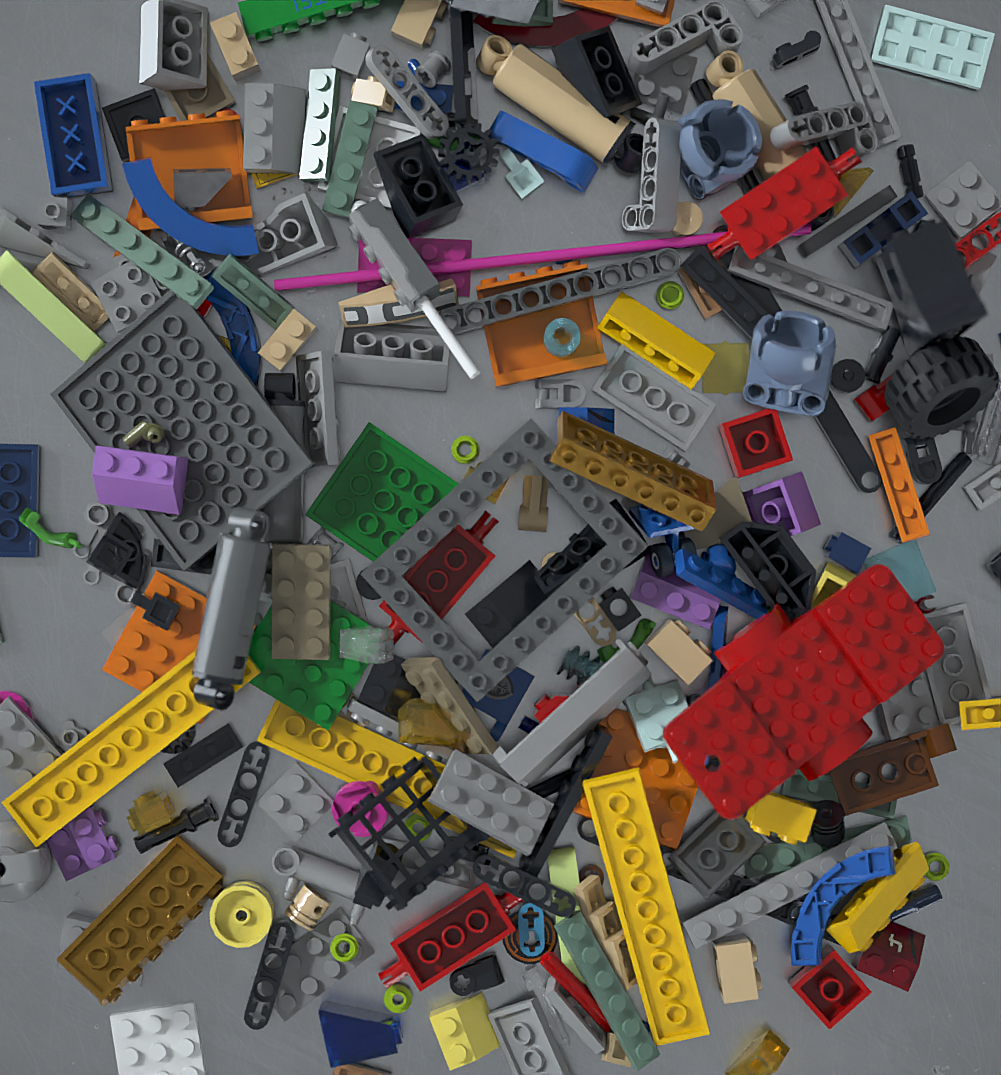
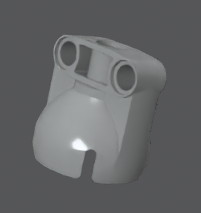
(24, 863)

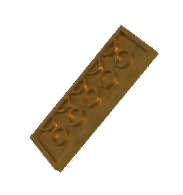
(633, 471)
(141, 921)

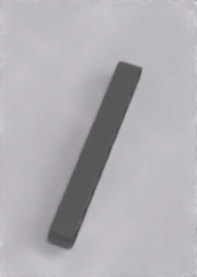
(569, 283)

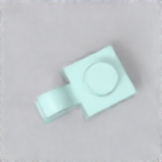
(522, 176)

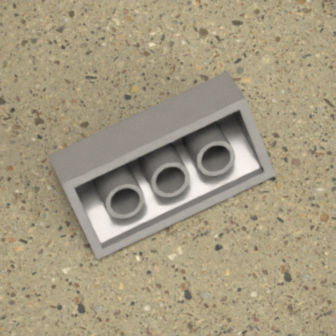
(392, 356)

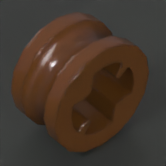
(582, 876)

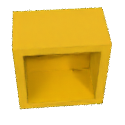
(783, 816)

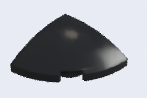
(120, 553)

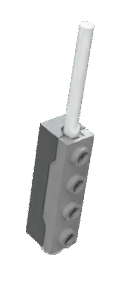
(402, 268)

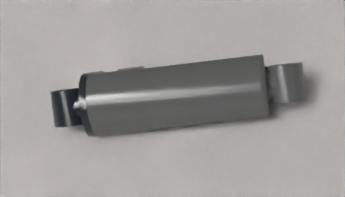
(286, 509)
(231, 608)

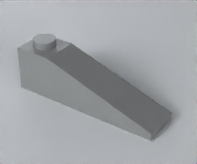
(290, 235)
(25, 239)

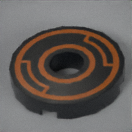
(512, 945)

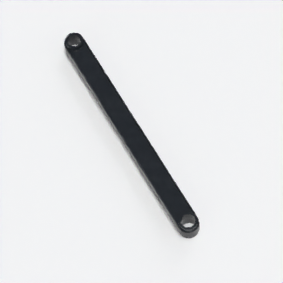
(832, 419)

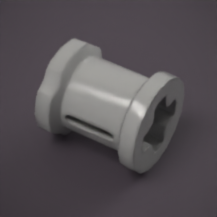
(431, 70)
(321, 537)

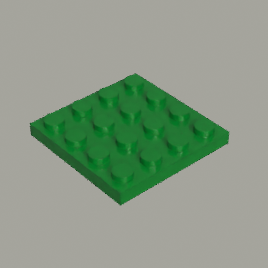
(378, 493)
(305, 685)

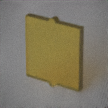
(727, 369)

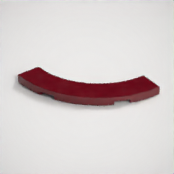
(549, 36)

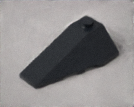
(577, 554)

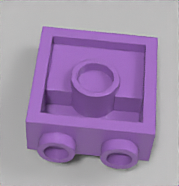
(83, 844)

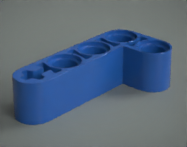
(544, 150)

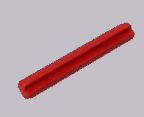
(574, 988)

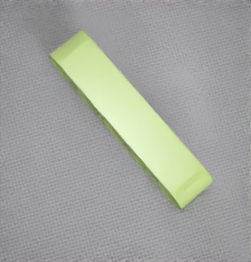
(48, 308)
(564, 874)

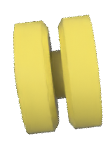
(242, 931)

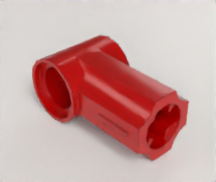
(873, 400)

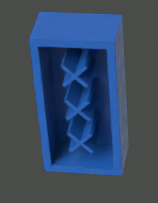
(73, 135)

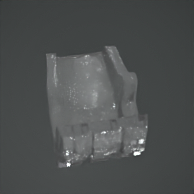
(367, 644)

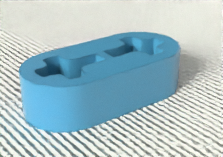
(524, 929)

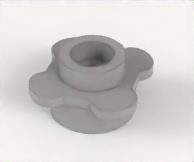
(69, 729)

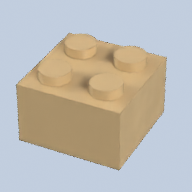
(678, 651)
(735, 968)

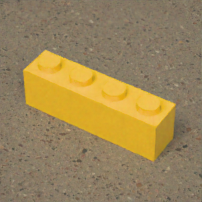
(656, 340)

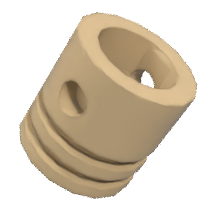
(688, 219)
(308, 907)

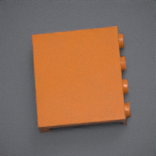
(194, 145)
(518, 344)

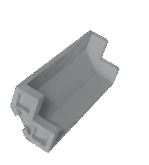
(575, 716)

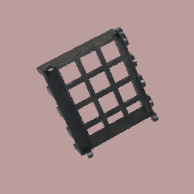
(435, 866)

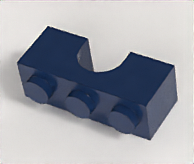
(878, 231)

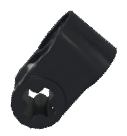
(483, 975)

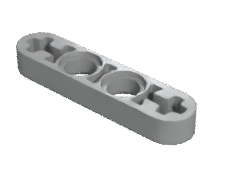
(404, 95)

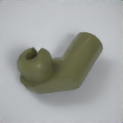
(146, 431)

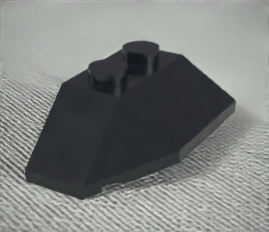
(773, 565)

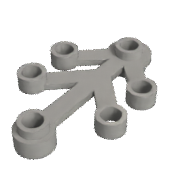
(88, 535)

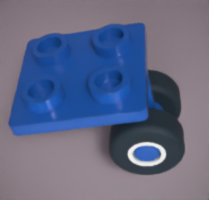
(658, 524)

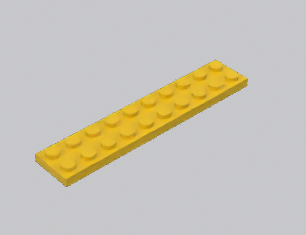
(111, 752)
(356, 755)
(646, 906)

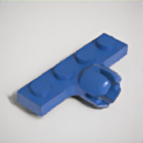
(718, 577)

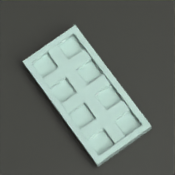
(932, 47)

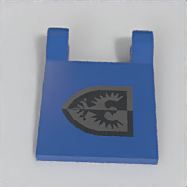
(503, 698)

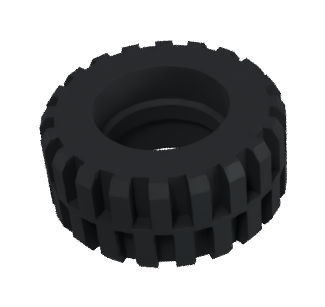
(941, 387)

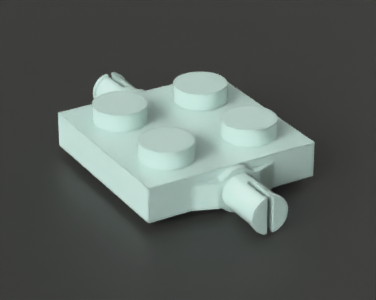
(653, 710)

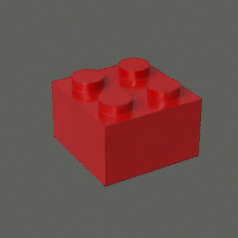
(755, 442)
(830, 988)

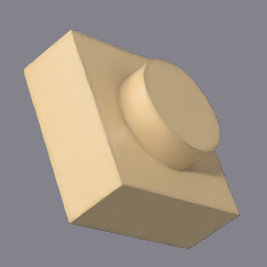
(613, 1051)

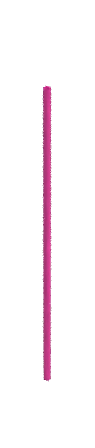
(515, 259)

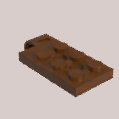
(912, 764)

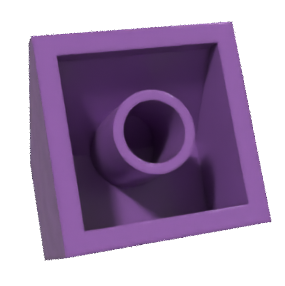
(783, 503)

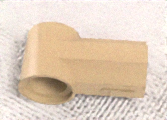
(533, 511)

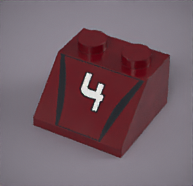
(892, 955)

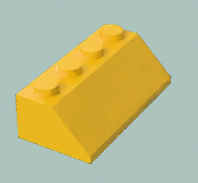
(877, 899)

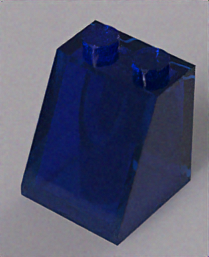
(357, 1033)

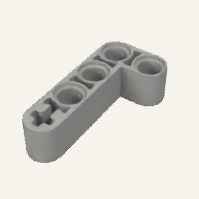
(682, 41)
(846, 122)
(658, 180)

